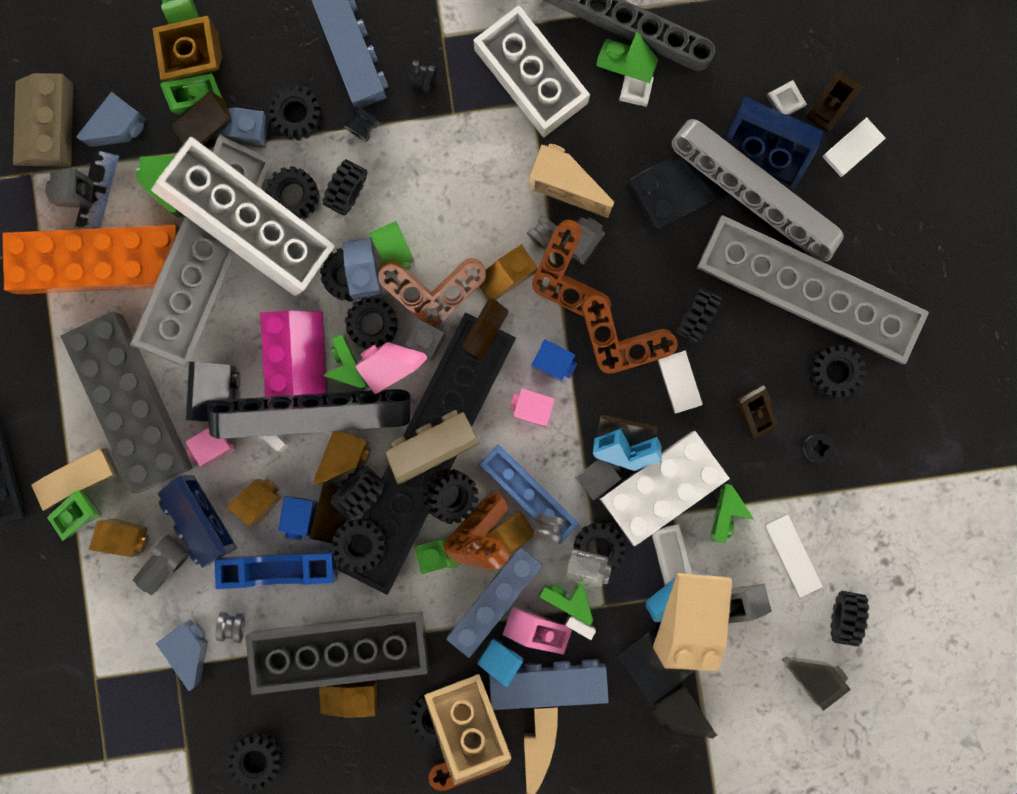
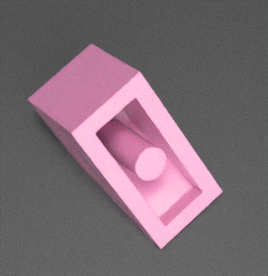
(388, 365)
(537, 631)

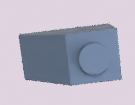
(112, 123)
(246, 127)
(361, 268)
(186, 652)

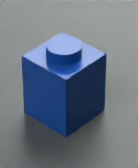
(554, 361)
(297, 517)

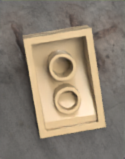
(564, 179)
(695, 623)
(467, 729)

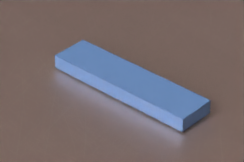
(525, 489)

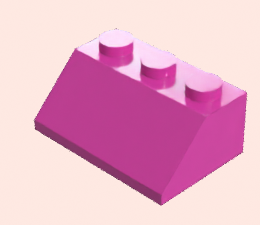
(293, 353)

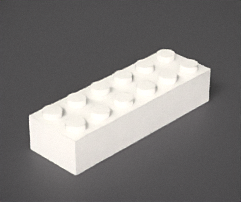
(242, 217)

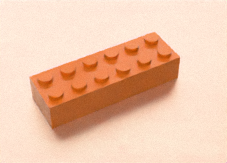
(85, 259)

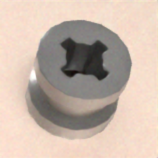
(542, 232)
(549, 527)
(230, 627)

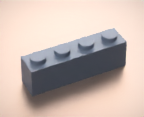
(350, 51)
(494, 601)
(552, 686)

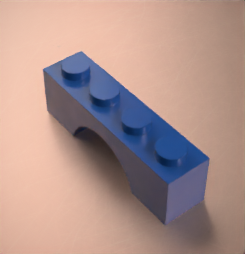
(275, 569)

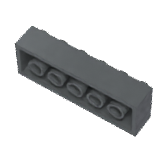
(126, 402)
(337, 652)

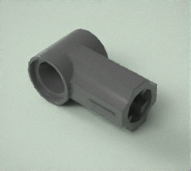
(165, 559)

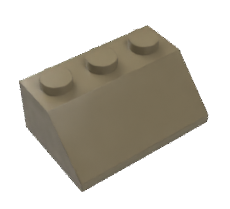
(43, 120)
(431, 446)

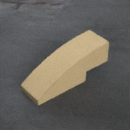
(75, 476)
(540, 746)

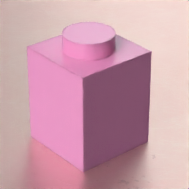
(531, 407)
(206, 449)

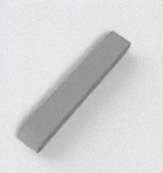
(757, 190)

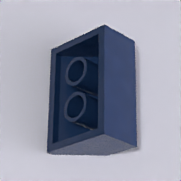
(774, 141)
(196, 520)

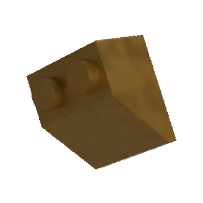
(187, 48)

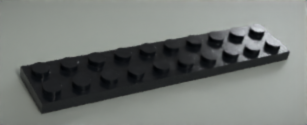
(459, 385)

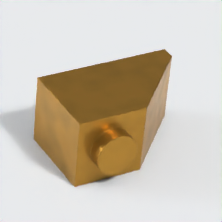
(508, 273)
(342, 455)
(255, 501)
(512, 532)
(119, 538)
(349, 699)

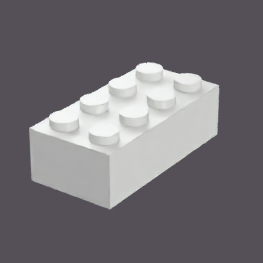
(531, 71)
(664, 489)

